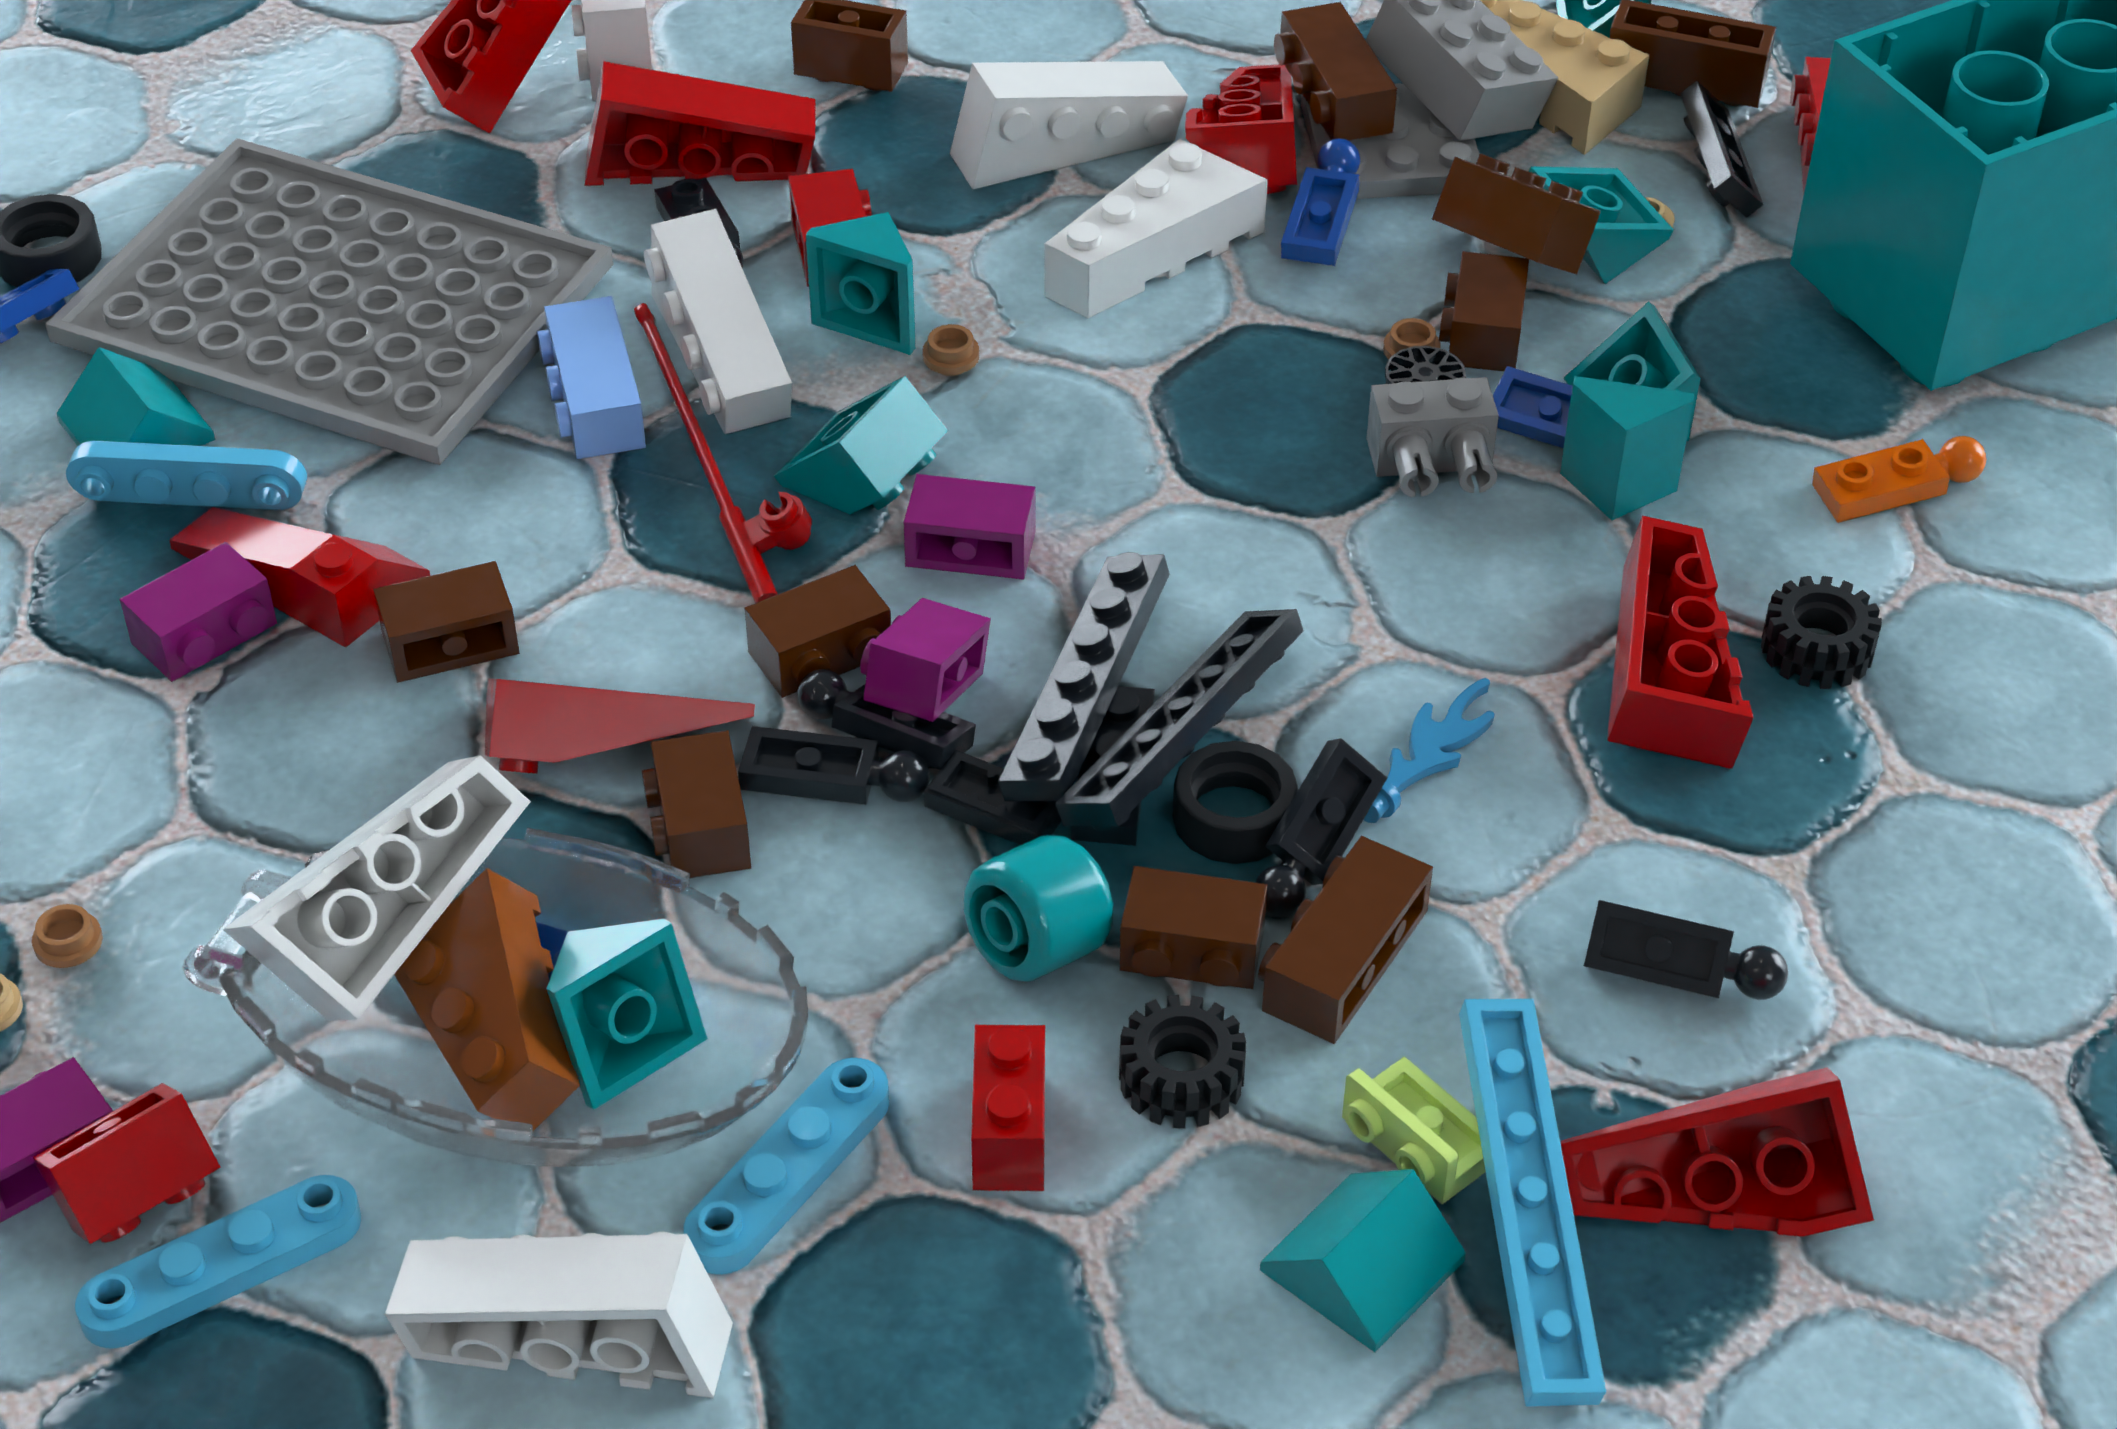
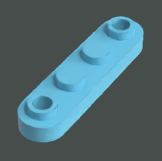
(186, 475)
(787, 1164)
(218, 1261)

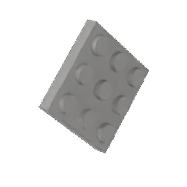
(1407, 161)

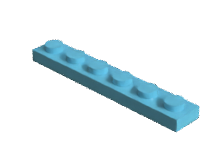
(1531, 1204)

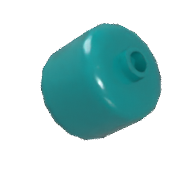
(1038, 907)

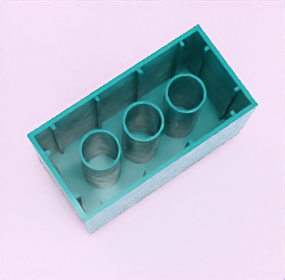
(1968, 182)

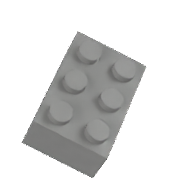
(1462, 65)

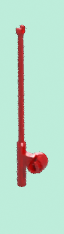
(780, 527)

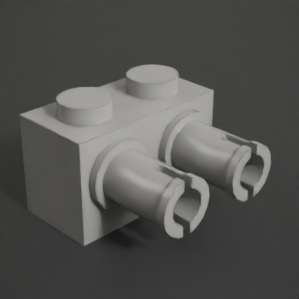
(1433, 429)

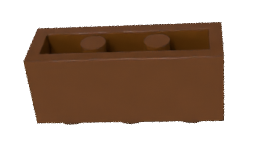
(1691, 46)
(1336, 72)
(1517, 212)
(1345, 938)

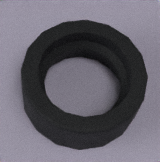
(43, 218)
(1223, 766)

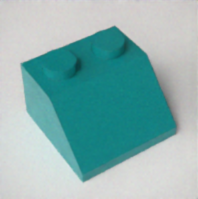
(866, 450)

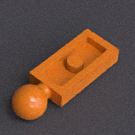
(1896, 476)

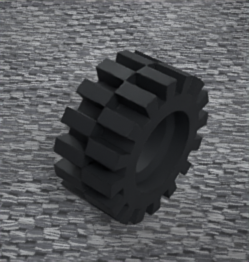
(1814, 654)
(1182, 1092)

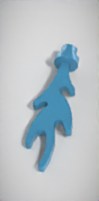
(1431, 748)

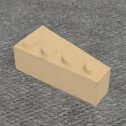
(1597, 75)

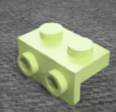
(1416, 1126)

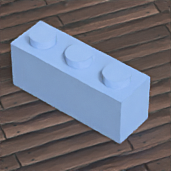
(591, 378)

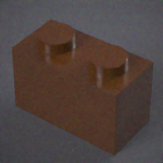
(850, 43)
(1486, 310)
(446, 621)
(815, 628)
(699, 804)
(1193, 927)

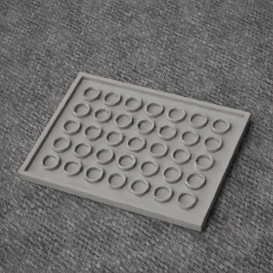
(333, 298)

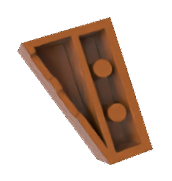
(486, 1001)

